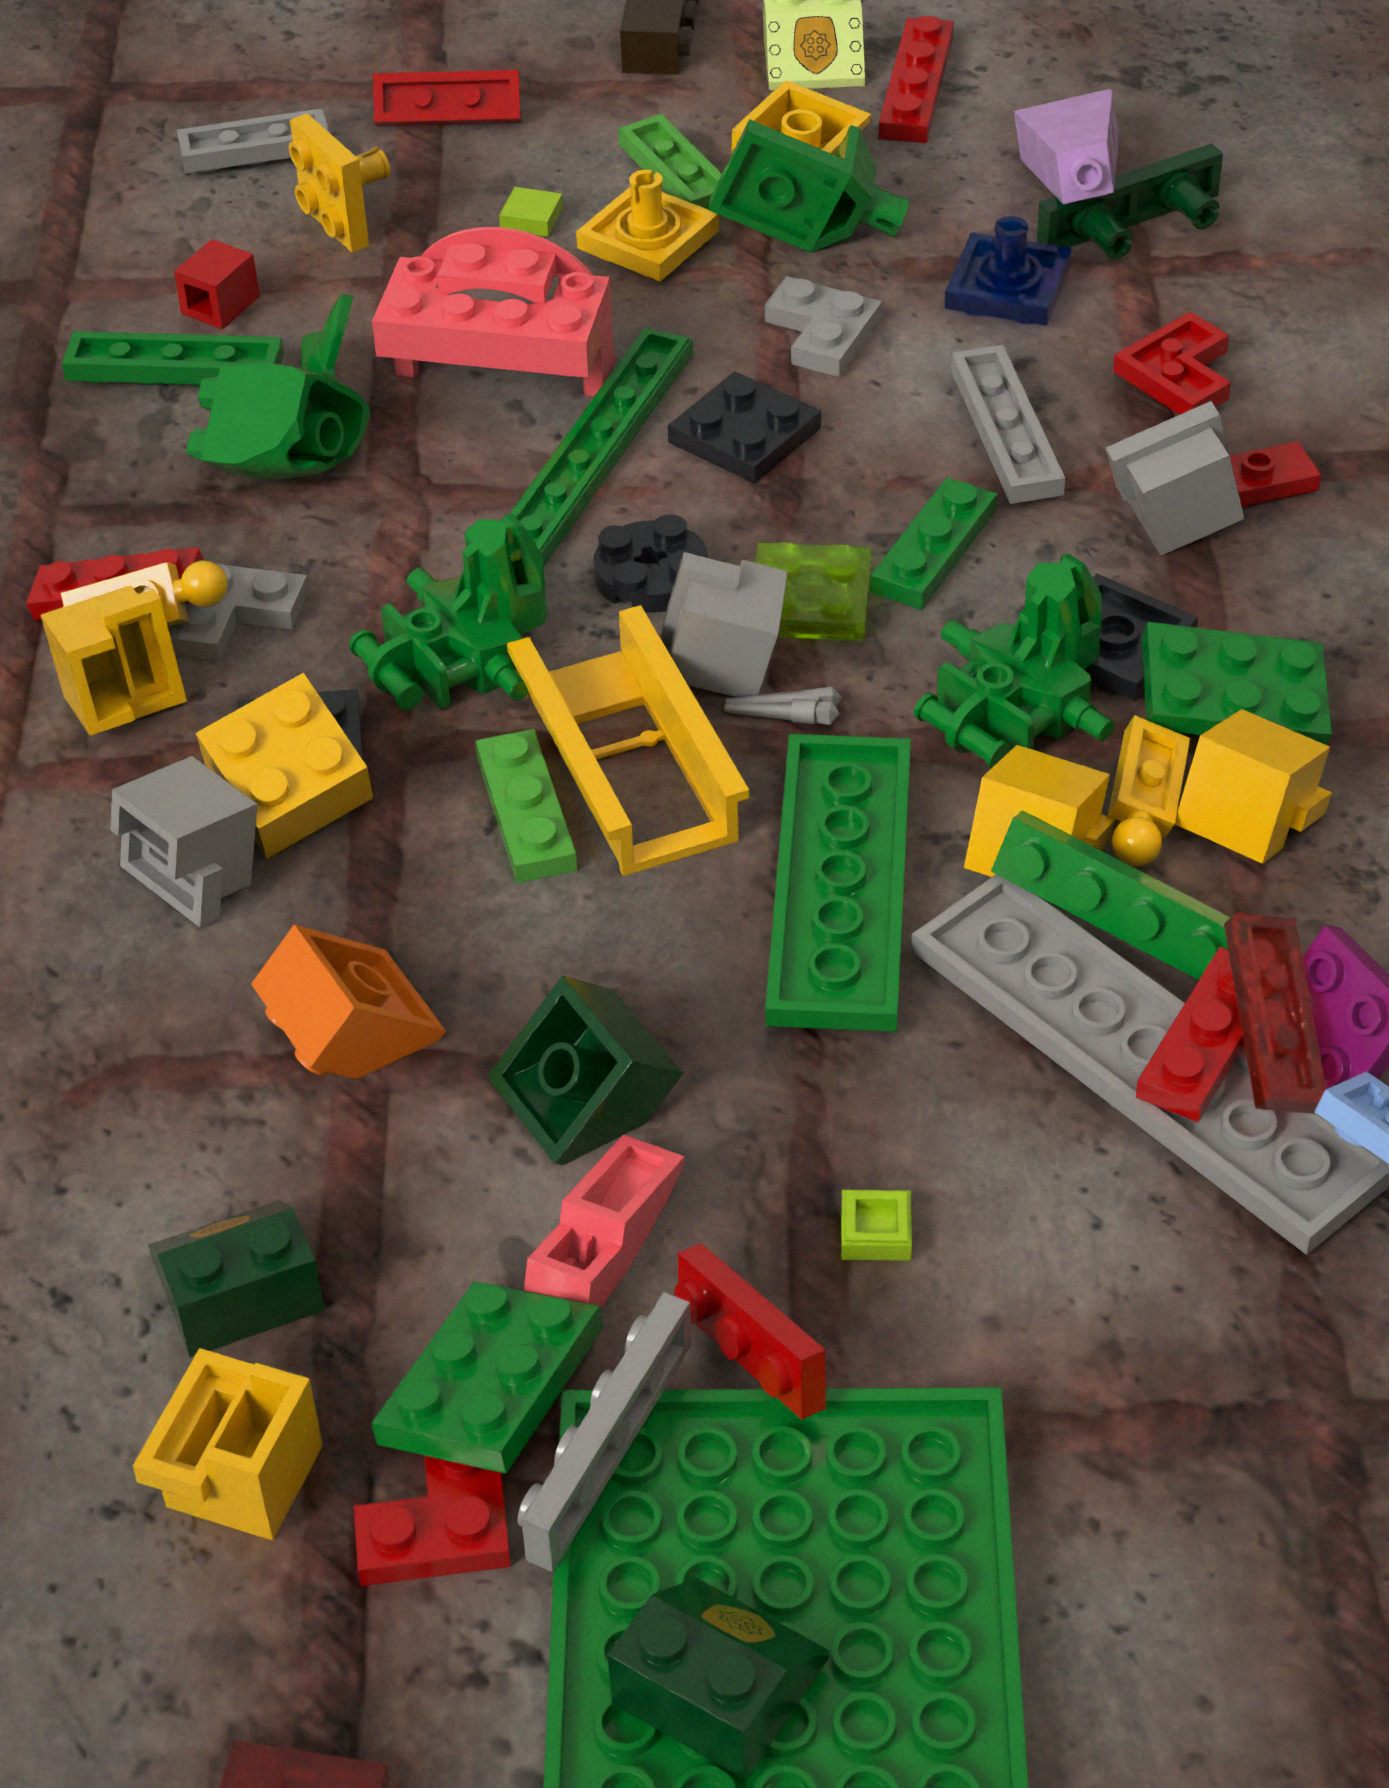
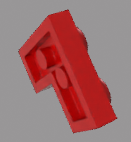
(1173, 364)
(442, 1534)

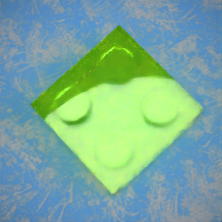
(823, 588)

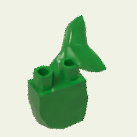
(282, 417)

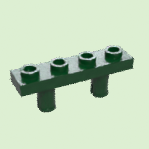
(1173, 184)

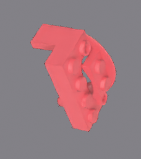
(547, 337)

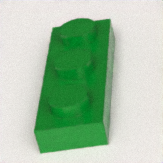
(933, 543)

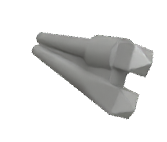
(799, 706)

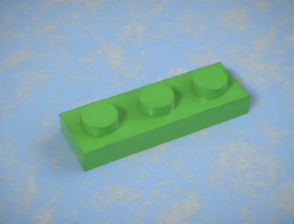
(662, 148)
(526, 806)

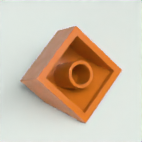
(343, 1004)

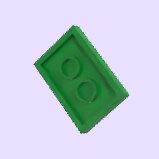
(1209, 674)
(488, 1376)

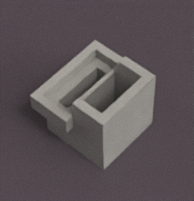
(1178, 478)
(723, 623)
(186, 836)

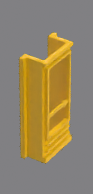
(617, 682)

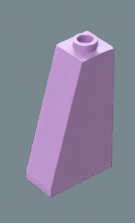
(1071, 145)

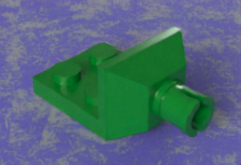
(804, 191)

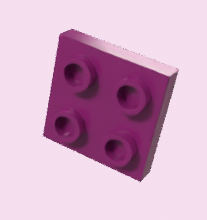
(1347, 1006)

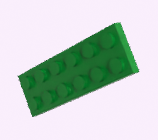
(840, 884)

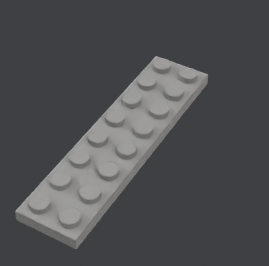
(1103, 1027)

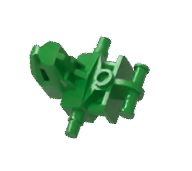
(463, 621)
(1026, 674)

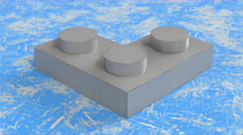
(830, 321)
(252, 598)

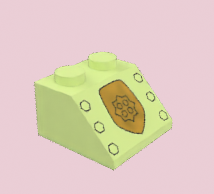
(814, 43)

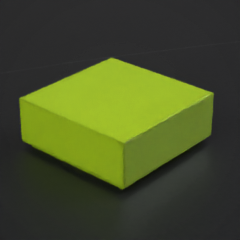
(531, 211)
(876, 1225)

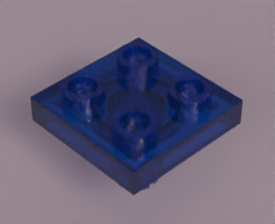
(1008, 275)

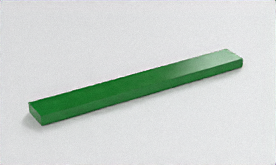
(600, 437)

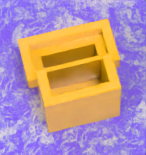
(114, 658)
(1253, 785)
(1045, 787)
(233, 1444)

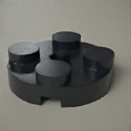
(627, 550)

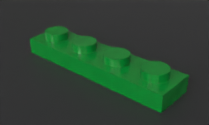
(162, 357)
(1110, 894)

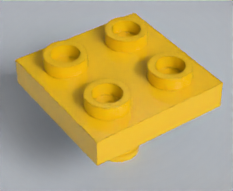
(333, 180)
(647, 228)

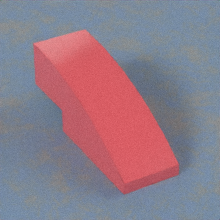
(604, 1223)

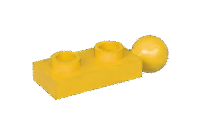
(201, 584)
(1146, 790)

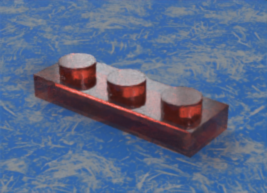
(1275, 1013)

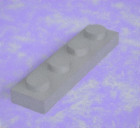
(1007, 424)
(593, 1451)

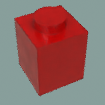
(217, 283)

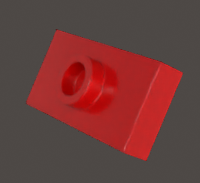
(1274, 473)

